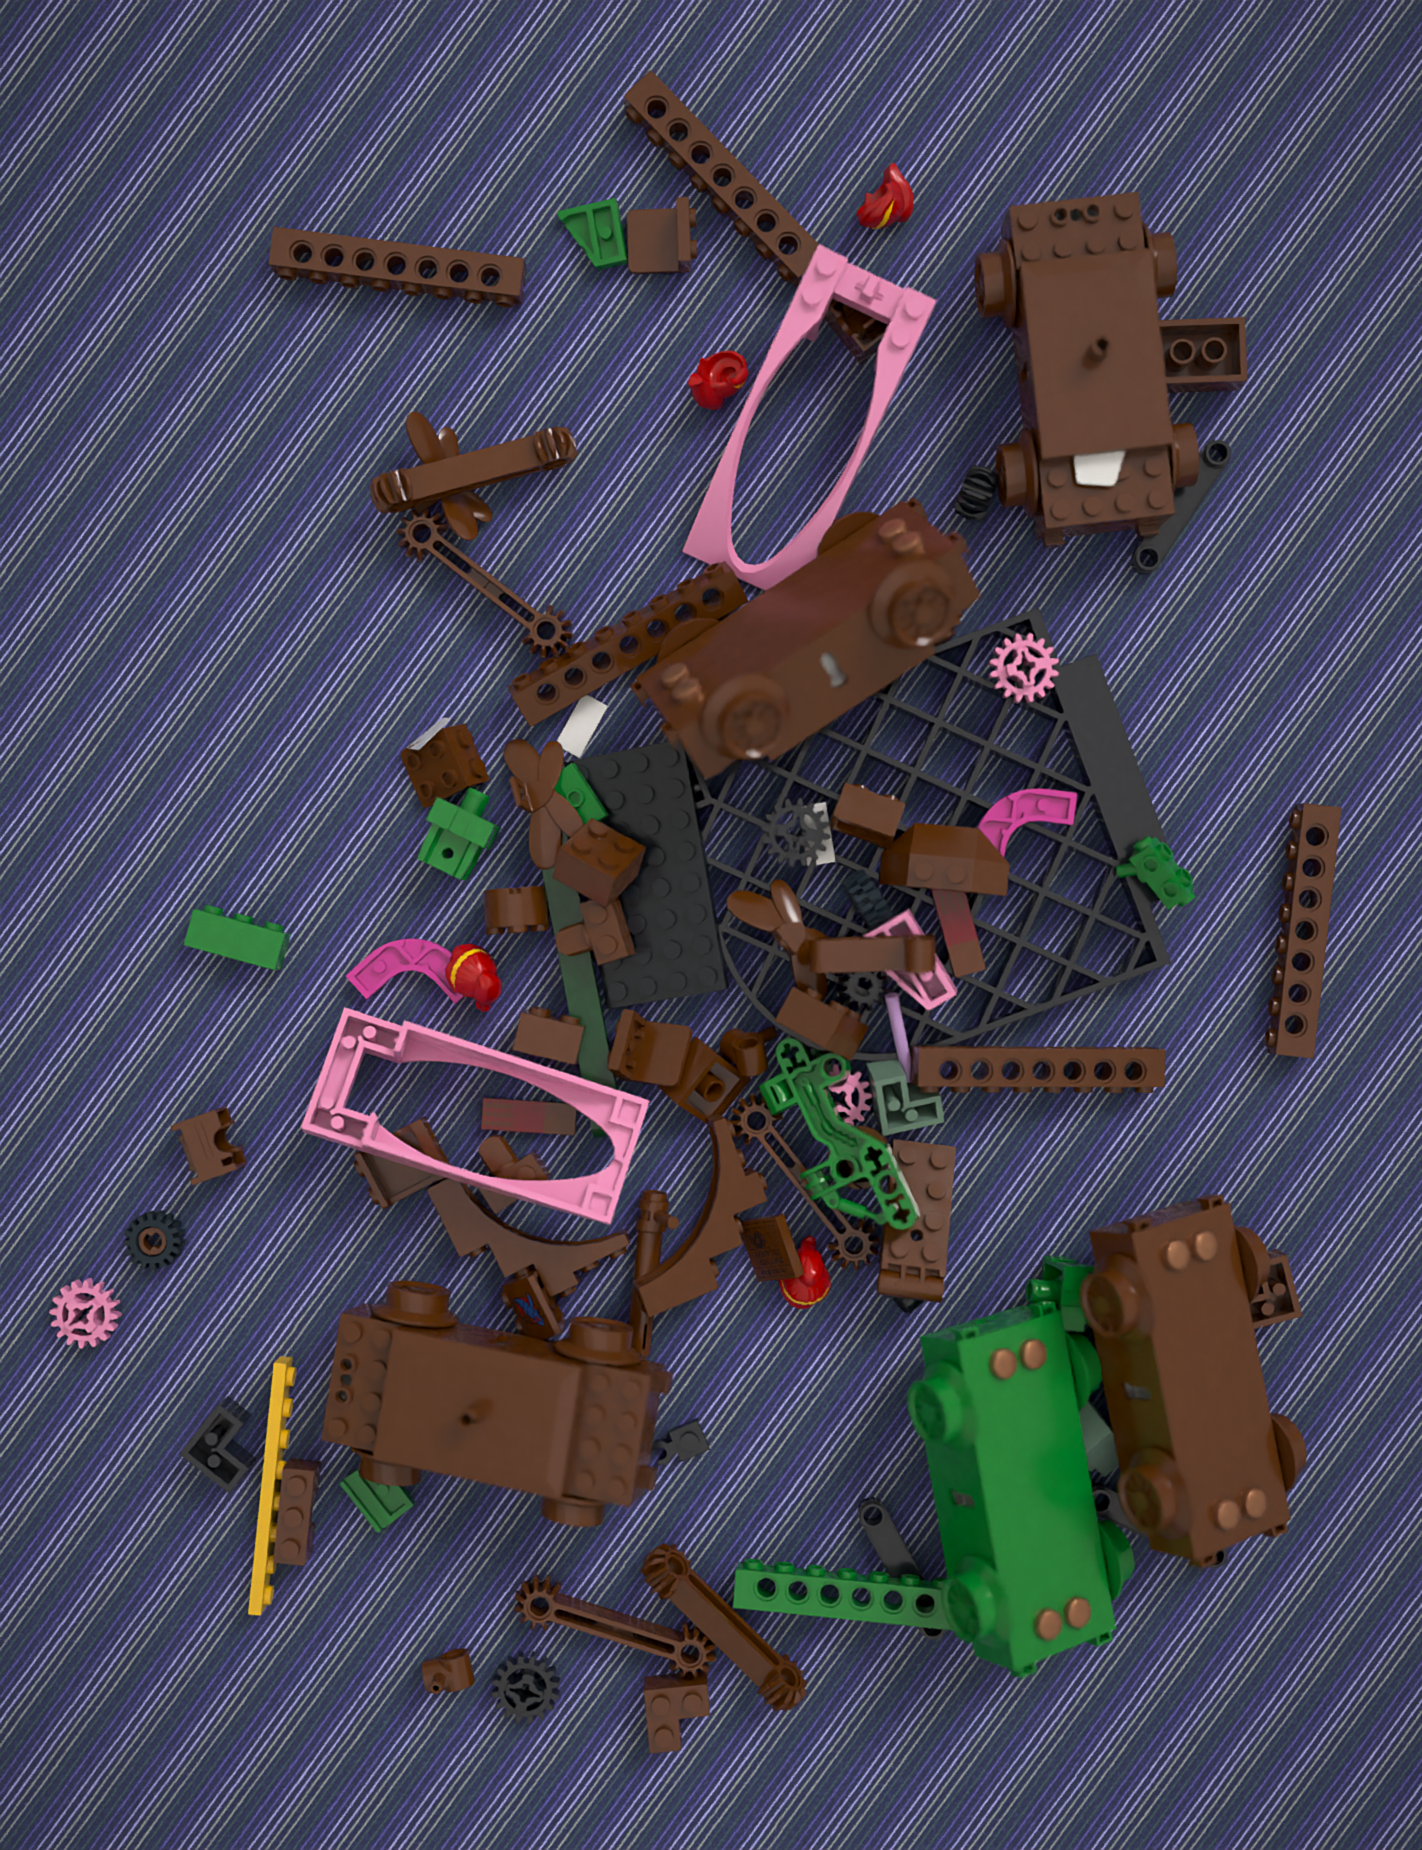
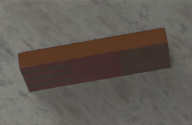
(958, 932)
(528, 1116)

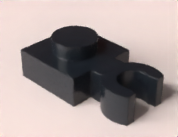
(685, 1440)

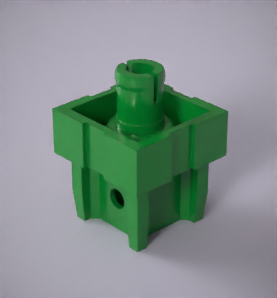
(458, 830)
(1061, 1285)

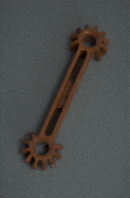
(476, 469)
(483, 582)
(793, 1174)
(614, 1626)
(775, 1675)

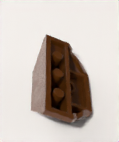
(945, 860)

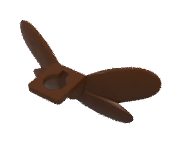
(459, 509)
(536, 779)
(784, 921)

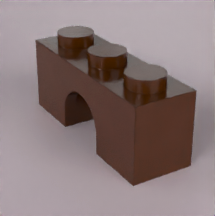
(296, 1503)

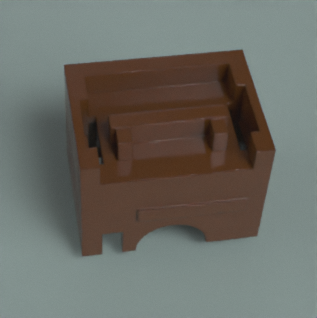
(856, 330)
(207, 1145)

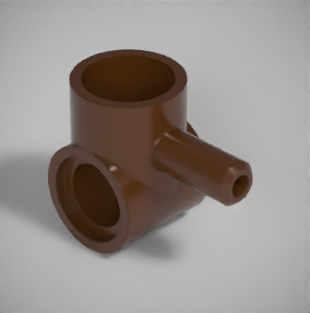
(747, 1049)
(448, 1672)

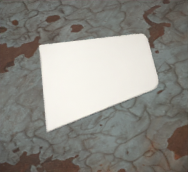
(1099, 468)
(429, 734)

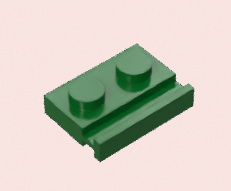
(377, 1502)

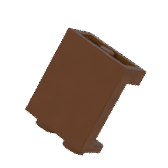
(393, 1180)

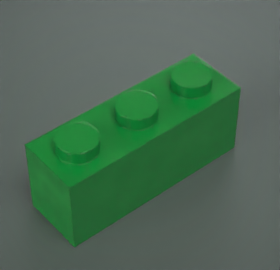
(237, 937)

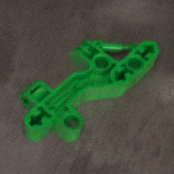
(809, 1090)

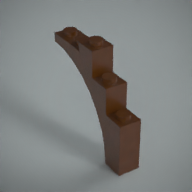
(731, 1191)
(556, 1261)

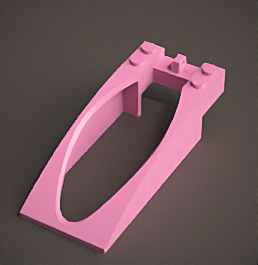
(825, 279)
(360, 1033)

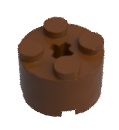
(515, 910)

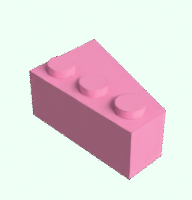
(926, 988)

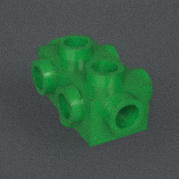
(1155, 865)

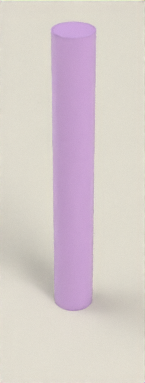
(899, 1032)

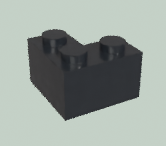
(214, 1449)

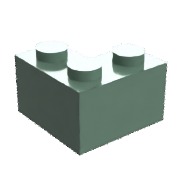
(899, 1104)
(1098, 1440)

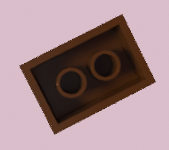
(1204, 354)

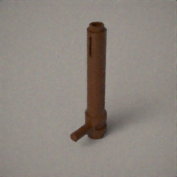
(650, 1227)

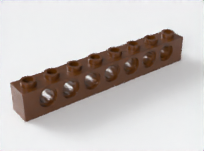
(652, 95)
(290, 244)
(618, 660)
(1326, 824)
(1147, 1063)

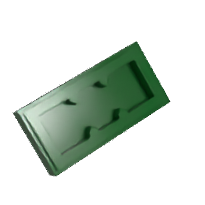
(579, 794)

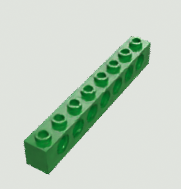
(844, 1606)

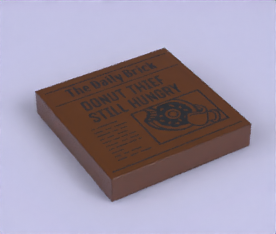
(771, 1248)

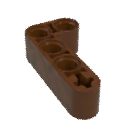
(873, 953)

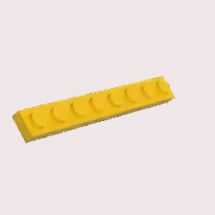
(276, 1440)

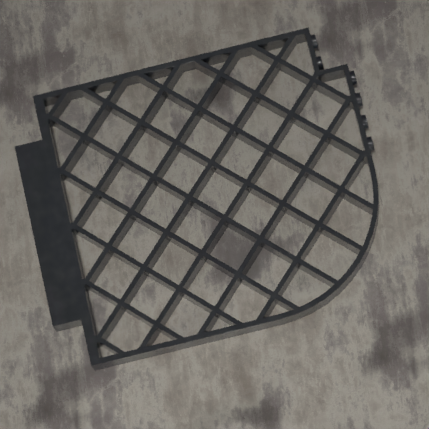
(1110, 782)

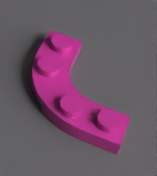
(1025, 807)
(400, 957)

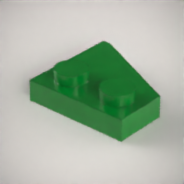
(598, 232)

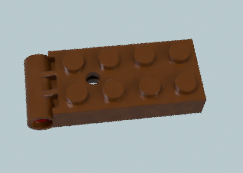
(918, 1267)

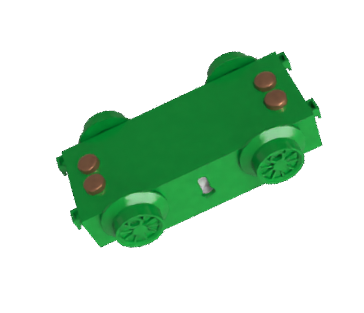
(1016, 1488)

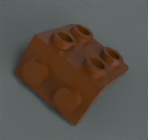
(661, 239)
(444, 765)
(648, 1050)

